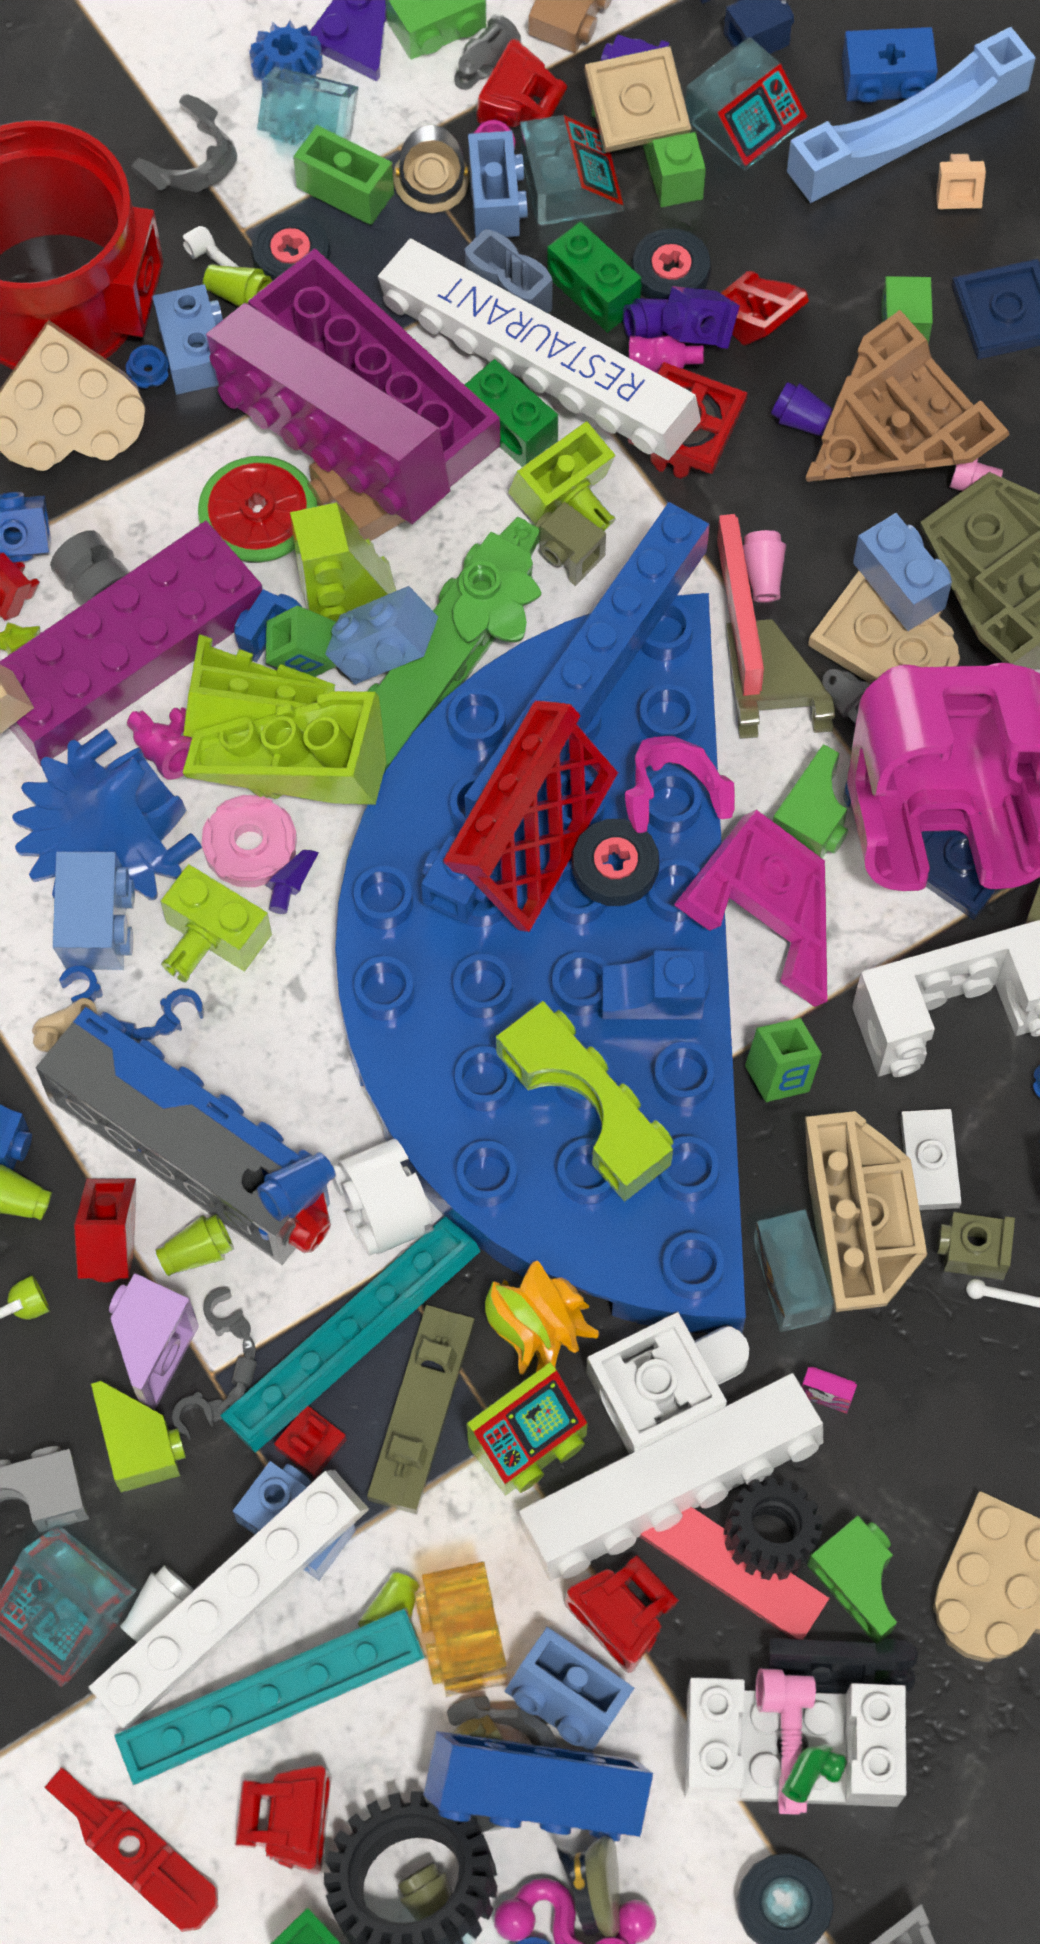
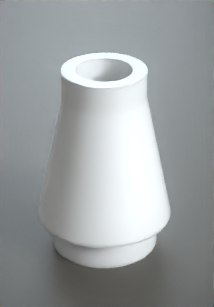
(156, 1600)

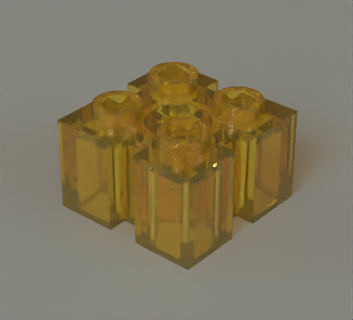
(464, 1628)

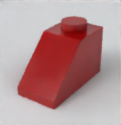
(106, 1229)

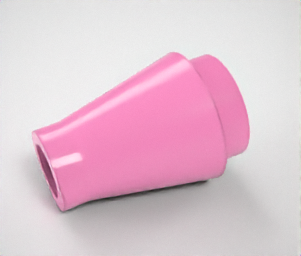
(764, 564)

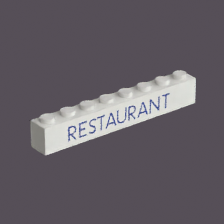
(540, 349)

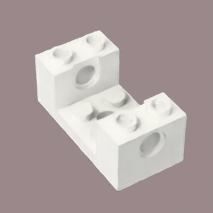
(896, 997)
(737, 1756)

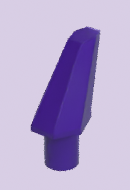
(289, 880)

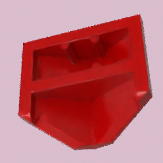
(762, 305)

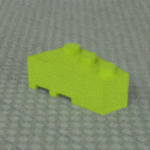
(336, 563)
(235, 687)

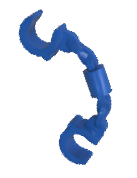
(165, 1024)

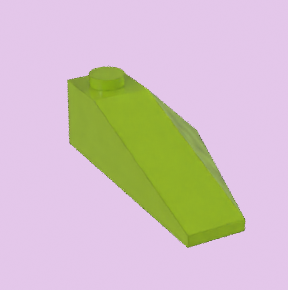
(309, 752)

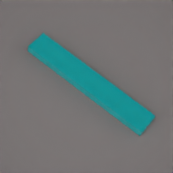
(350, 1334)
(270, 1696)

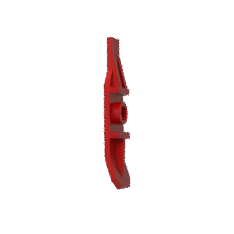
(154, 1871)

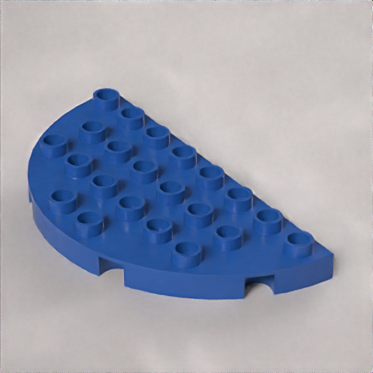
(435, 992)

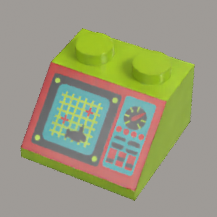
(527, 1431)

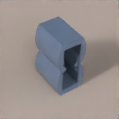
(498, 261)

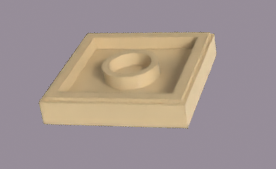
(637, 99)

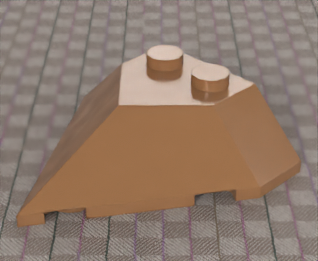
(901, 412)

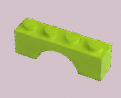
(546, 1053)

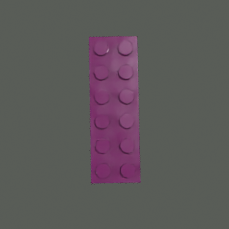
(351, 329)
(329, 413)
(128, 639)

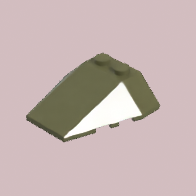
(993, 556)

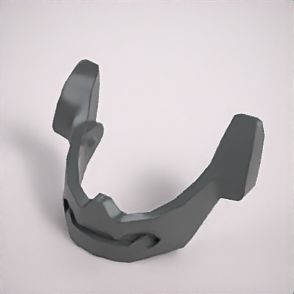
(219, 158)
(532, 1727)

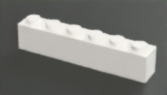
(670, 1476)
(228, 1598)

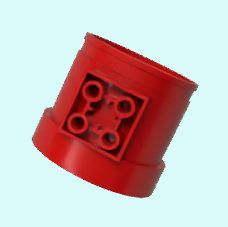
(74, 186)

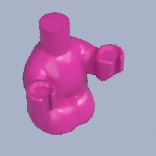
(655, 351)
(162, 742)

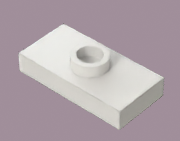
(932, 1151)

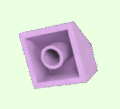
(152, 1333)

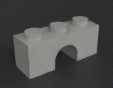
(48, 1485)

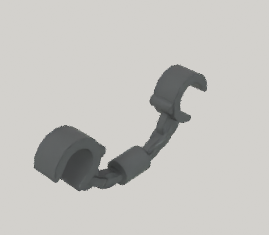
(243, 1371)

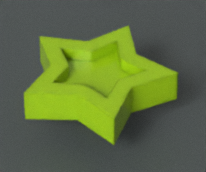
(16, 636)

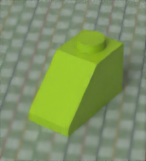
(136, 1440)

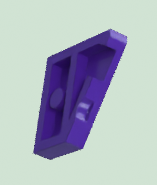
(353, 34)

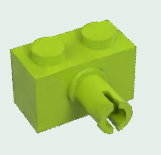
(566, 475)
(213, 921)

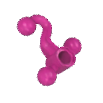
(516, 1918)

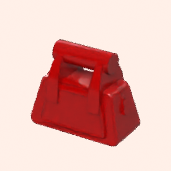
(514, 85)
(617, 1615)
(295, 1817)

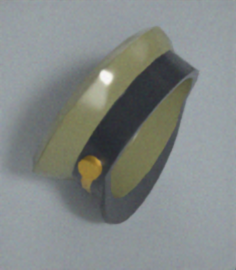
(595, 1886)

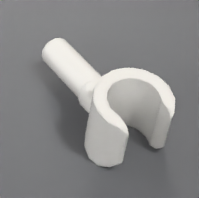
(200, 242)

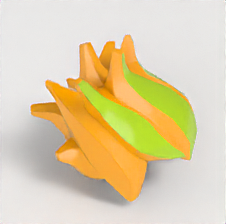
(538, 1316)

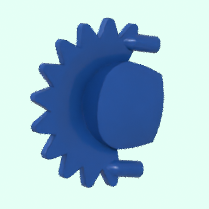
(104, 810)

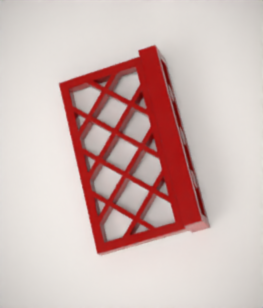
(513, 795)

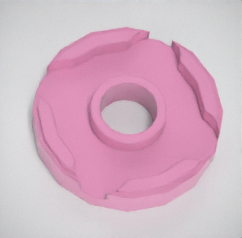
(245, 815)

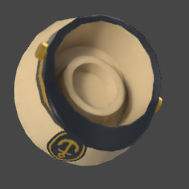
(431, 170)

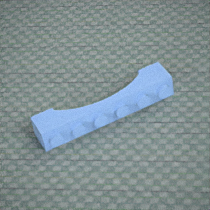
(842, 153)

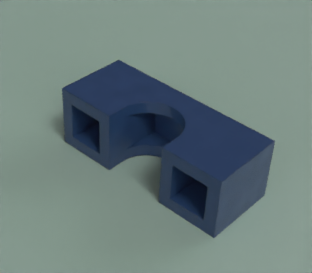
(762, 20)

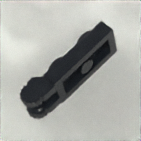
(841, 1663)

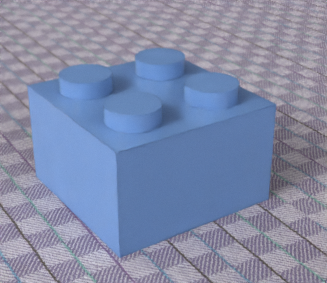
(91, 910)

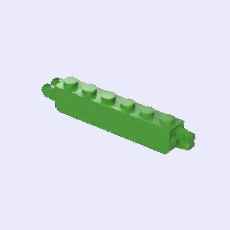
(419, 686)

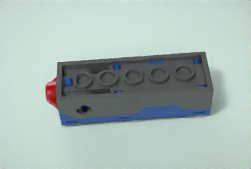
(178, 1131)

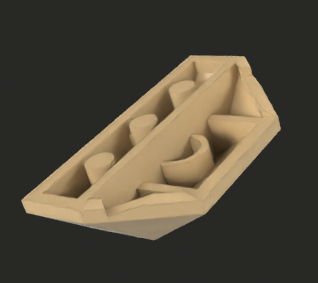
(862, 1210)

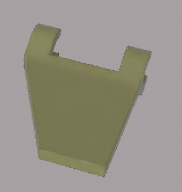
(786, 683)

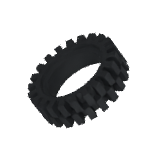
(387, 1828)

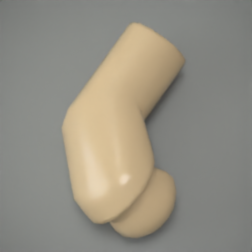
(51, 1027)

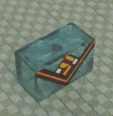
(793, 1270)

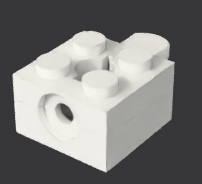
(665, 1378)

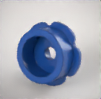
(146, 357)

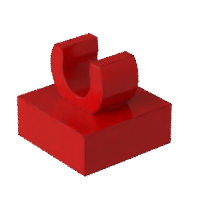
(14, 587)
(310, 1442)

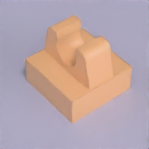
(960, 183)

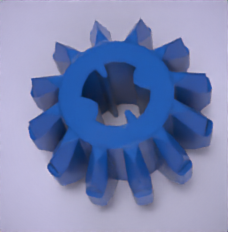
(285, 49)

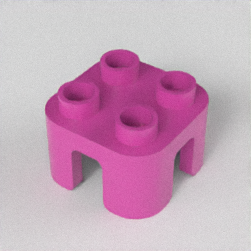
(936, 754)

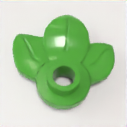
(495, 609)

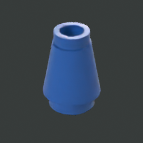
(295, 1186)

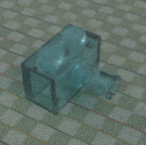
(298, 102)

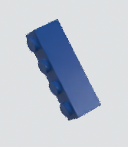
(537, 1786)

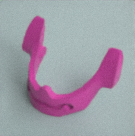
(664, 749)

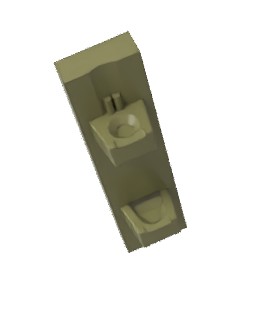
(421, 1410)

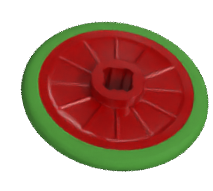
(236, 490)

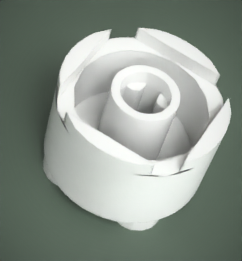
(383, 1198)

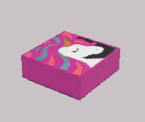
(828, 1389)

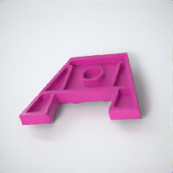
(777, 884)

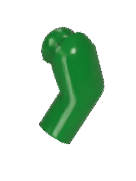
(809, 1767)

